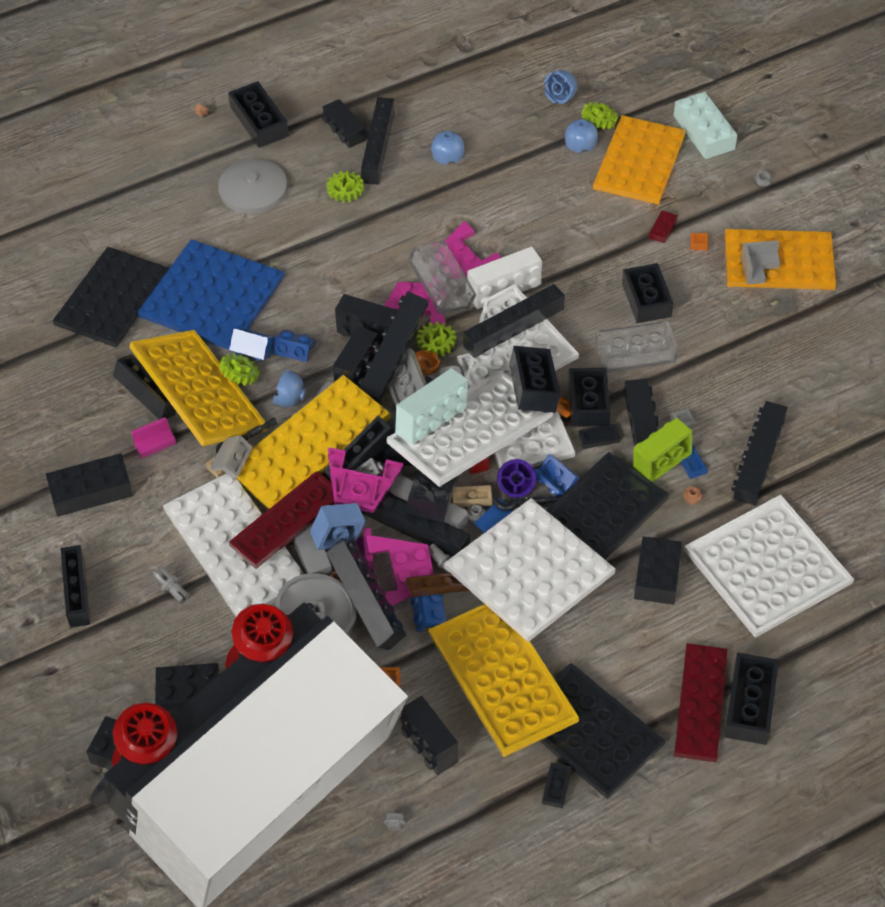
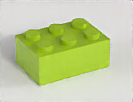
(663, 450)

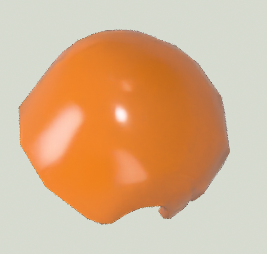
(427, 361)

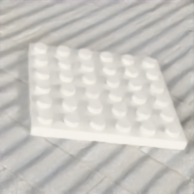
(768, 565)
(529, 569)

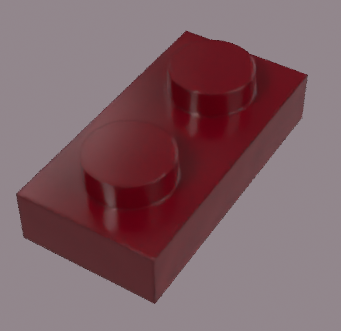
(663, 226)

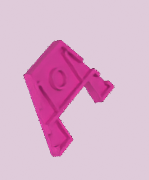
(464, 256)
(416, 288)
(360, 487)
(406, 559)

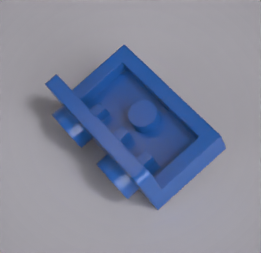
(293, 345)
(555, 475)
(428, 611)

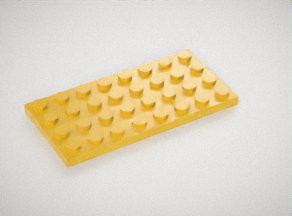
(196, 387)
(303, 441)
(503, 679)

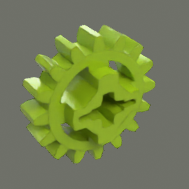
(599, 115)
(345, 186)
(435, 338)
(239, 369)

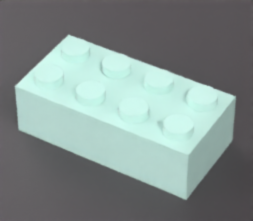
(705, 125)
(431, 406)

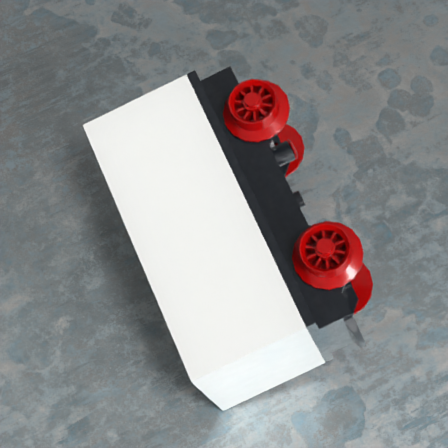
(249, 749)

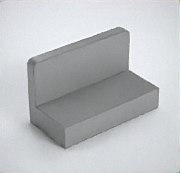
(232, 456)

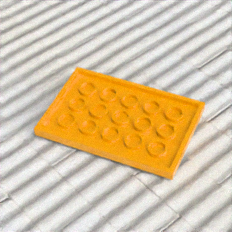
(639, 159)
(803, 257)

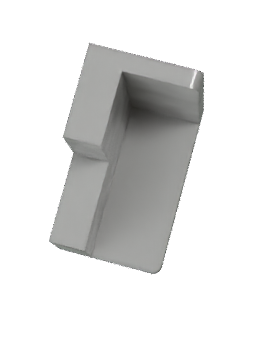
(757, 257)

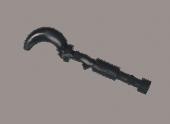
(253, 432)
(516, 502)

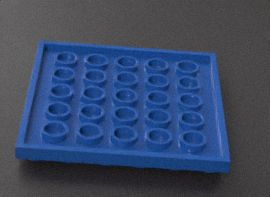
(211, 293)

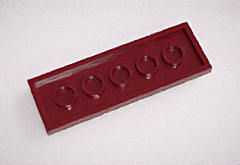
(283, 521)
(701, 703)

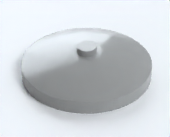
(252, 186)
(324, 593)

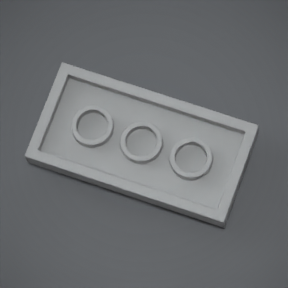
(407, 378)

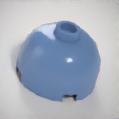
(560, 86)
(581, 136)
(447, 147)
(289, 390)

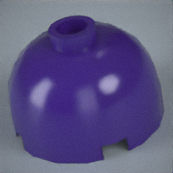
(516, 478)

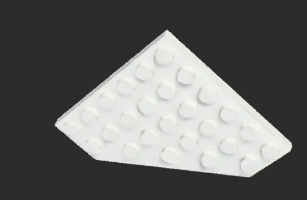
(539, 336)

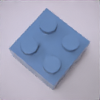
(336, 523)

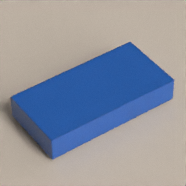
(694, 465)
(491, 518)

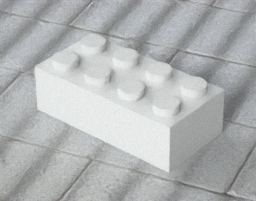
(519, 268)

